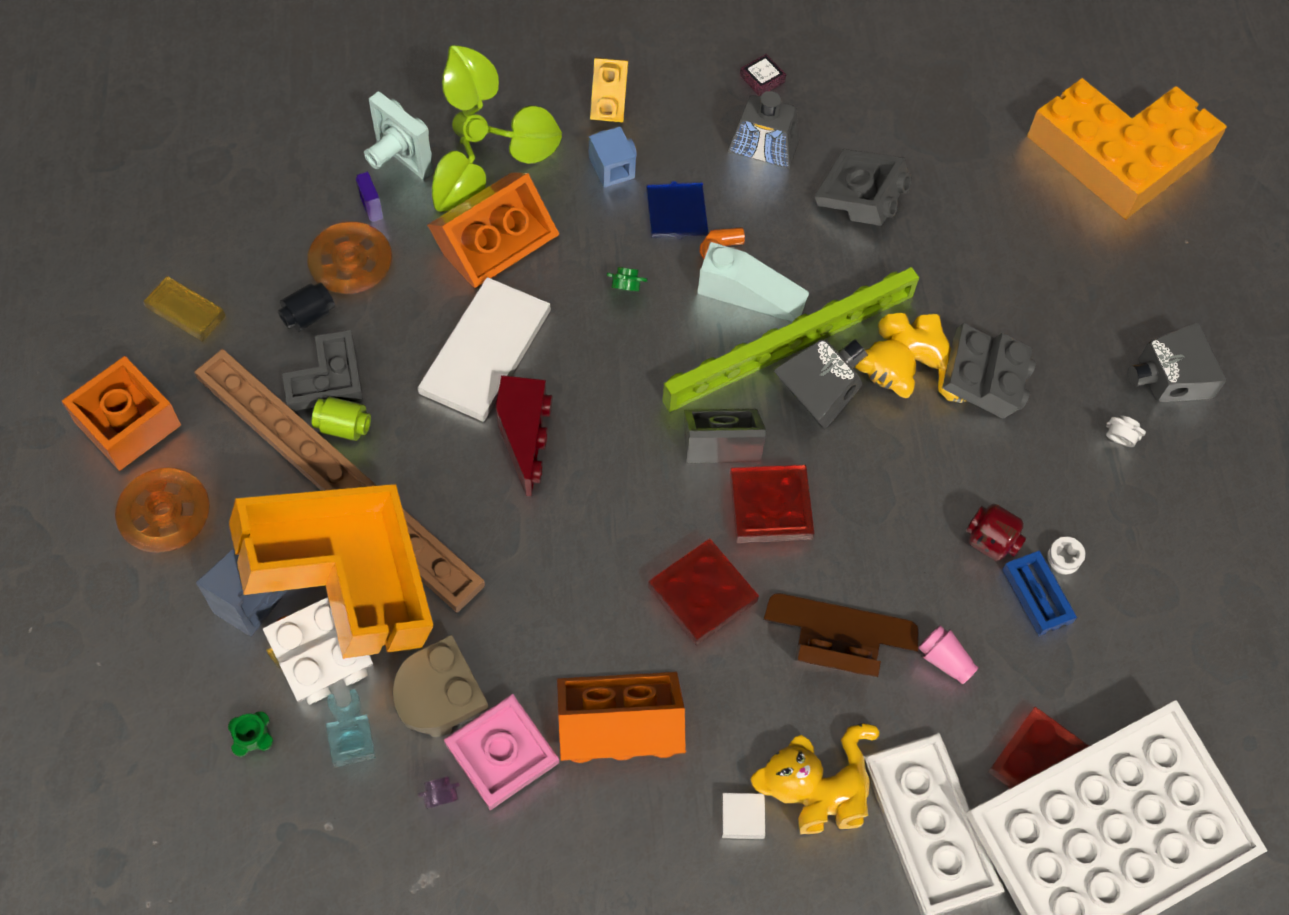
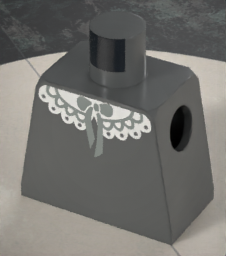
(1179, 367)
(823, 378)

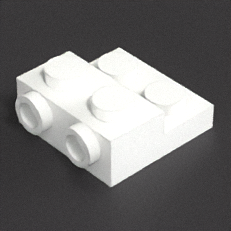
(311, 653)

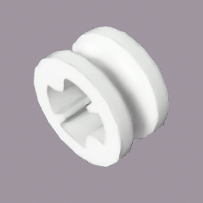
(1073, 548)

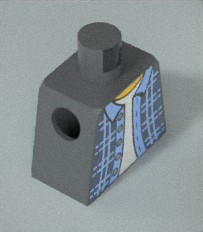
(767, 130)

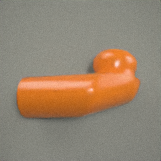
(724, 237)

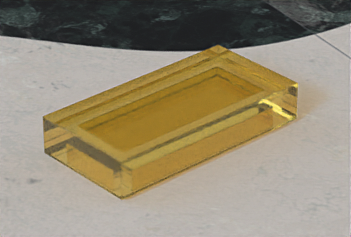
(184, 308)

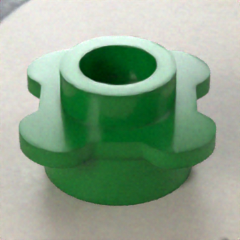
(626, 279)
(242, 725)

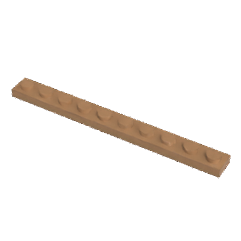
(329, 468)

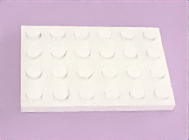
(1118, 825)

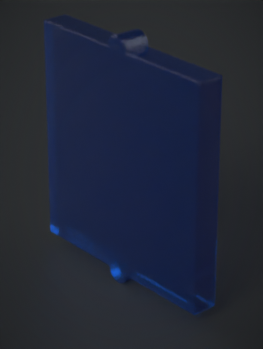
(677, 210)

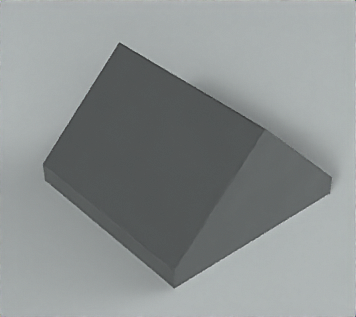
(723, 435)

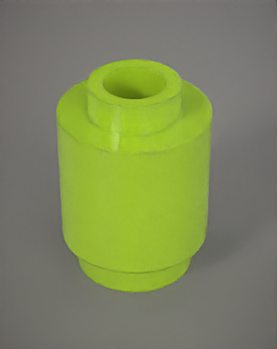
(341, 418)

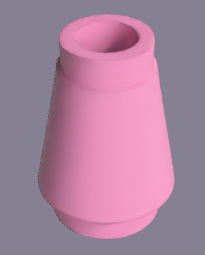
(948, 654)

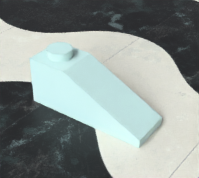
(748, 283)

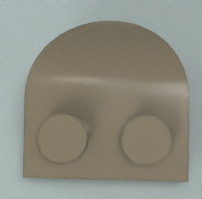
(437, 689)

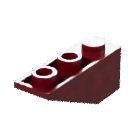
(520, 417)

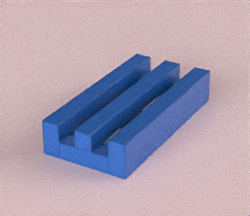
(1051, 585)

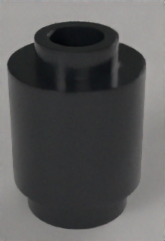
(306, 306)

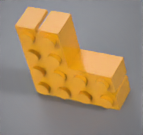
(1123, 156)
(344, 541)

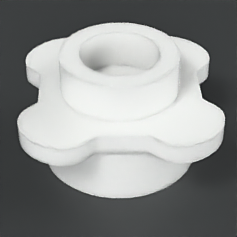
(1124, 431)

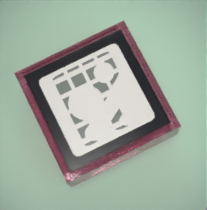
(762, 74)

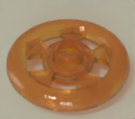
(360, 279)
(155, 482)

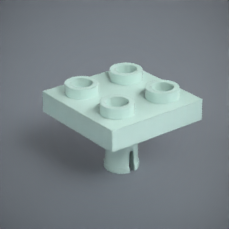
(399, 137)

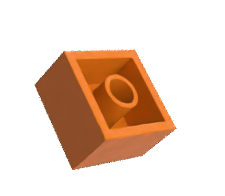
(122, 413)

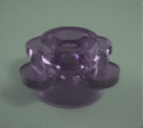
(439, 792)

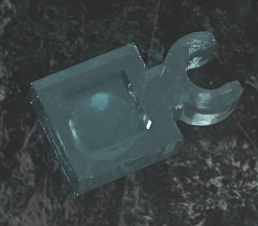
(351, 735)

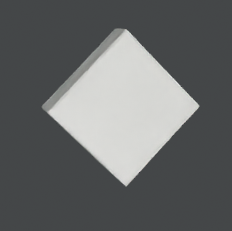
(743, 816)

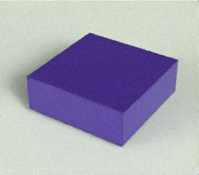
(369, 197)

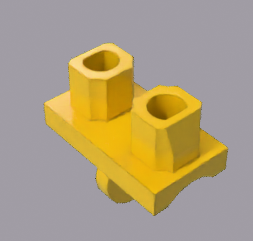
(609, 89)

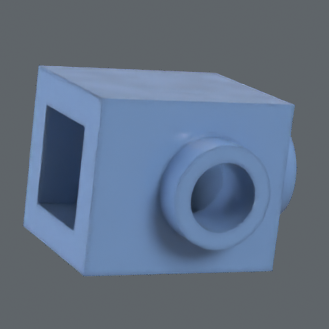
(612, 156)

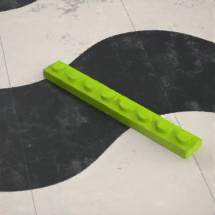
(780, 343)

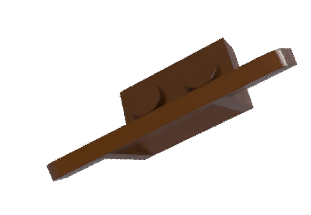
(839, 634)

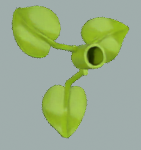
(465, 83)

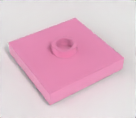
(501, 751)

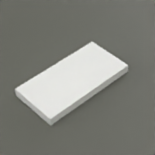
(484, 347)
(930, 827)

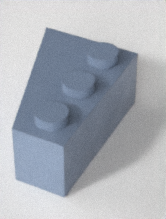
(225, 596)

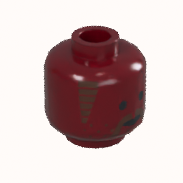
(996, 532)

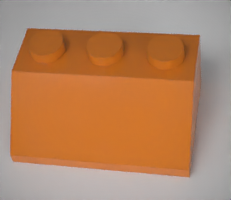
(494, 228)
(621, 716)

